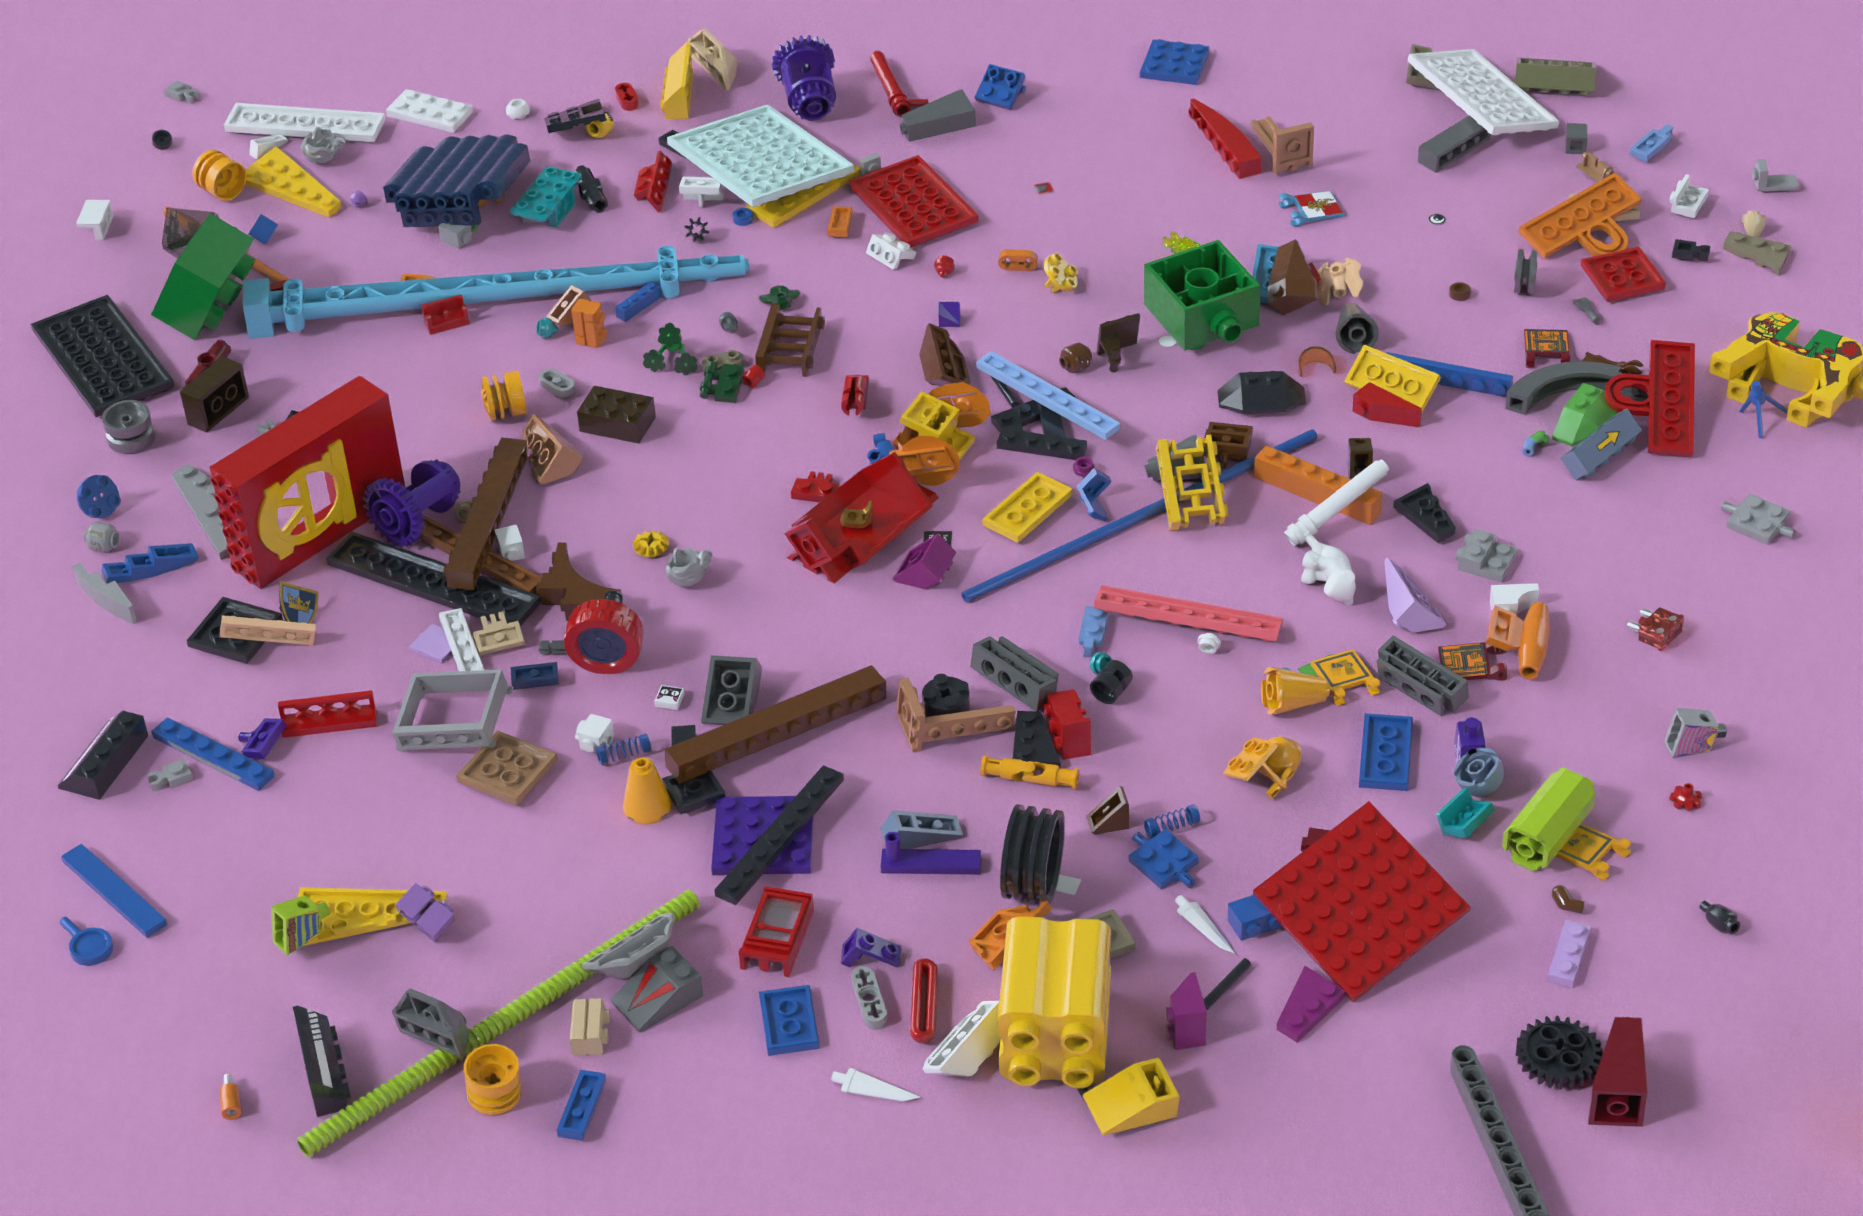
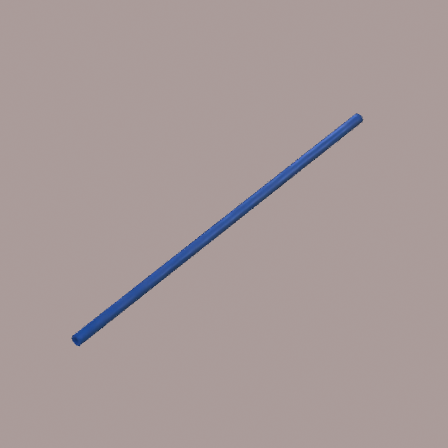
(1118, 525)

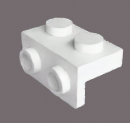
(1687, 198)
(889, 250)

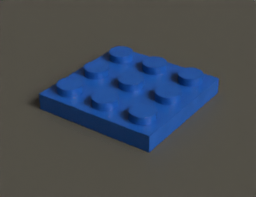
(1174, 61)

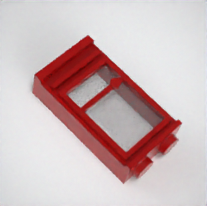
(777, 928)

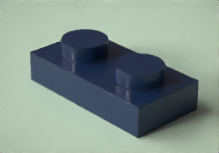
(534, 675)

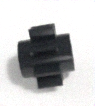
(697, 223)

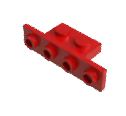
(653, 181)

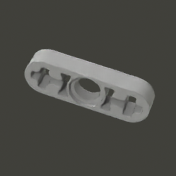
(870, 989)

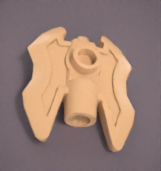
(1338, 278)

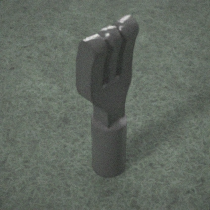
(1585, 305)

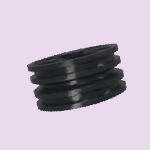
(1032, 854)

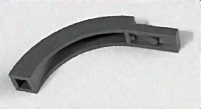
(1562, 378)

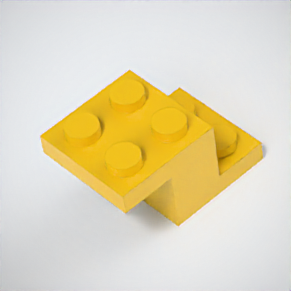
(937, 419)

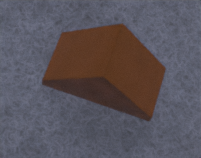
(1110, 814)

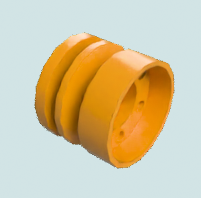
(219, 175)
(503, 395)
(492, 1079)

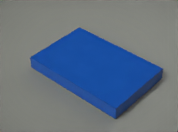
(789, 1020)

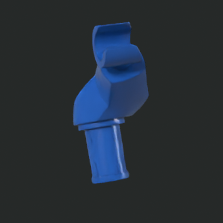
(883, 448)

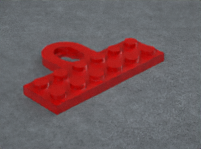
(1669, 398)

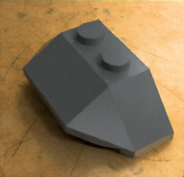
(432, 1022)

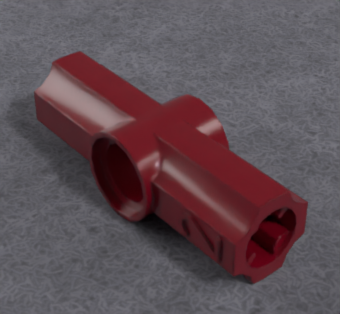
(208, 358)

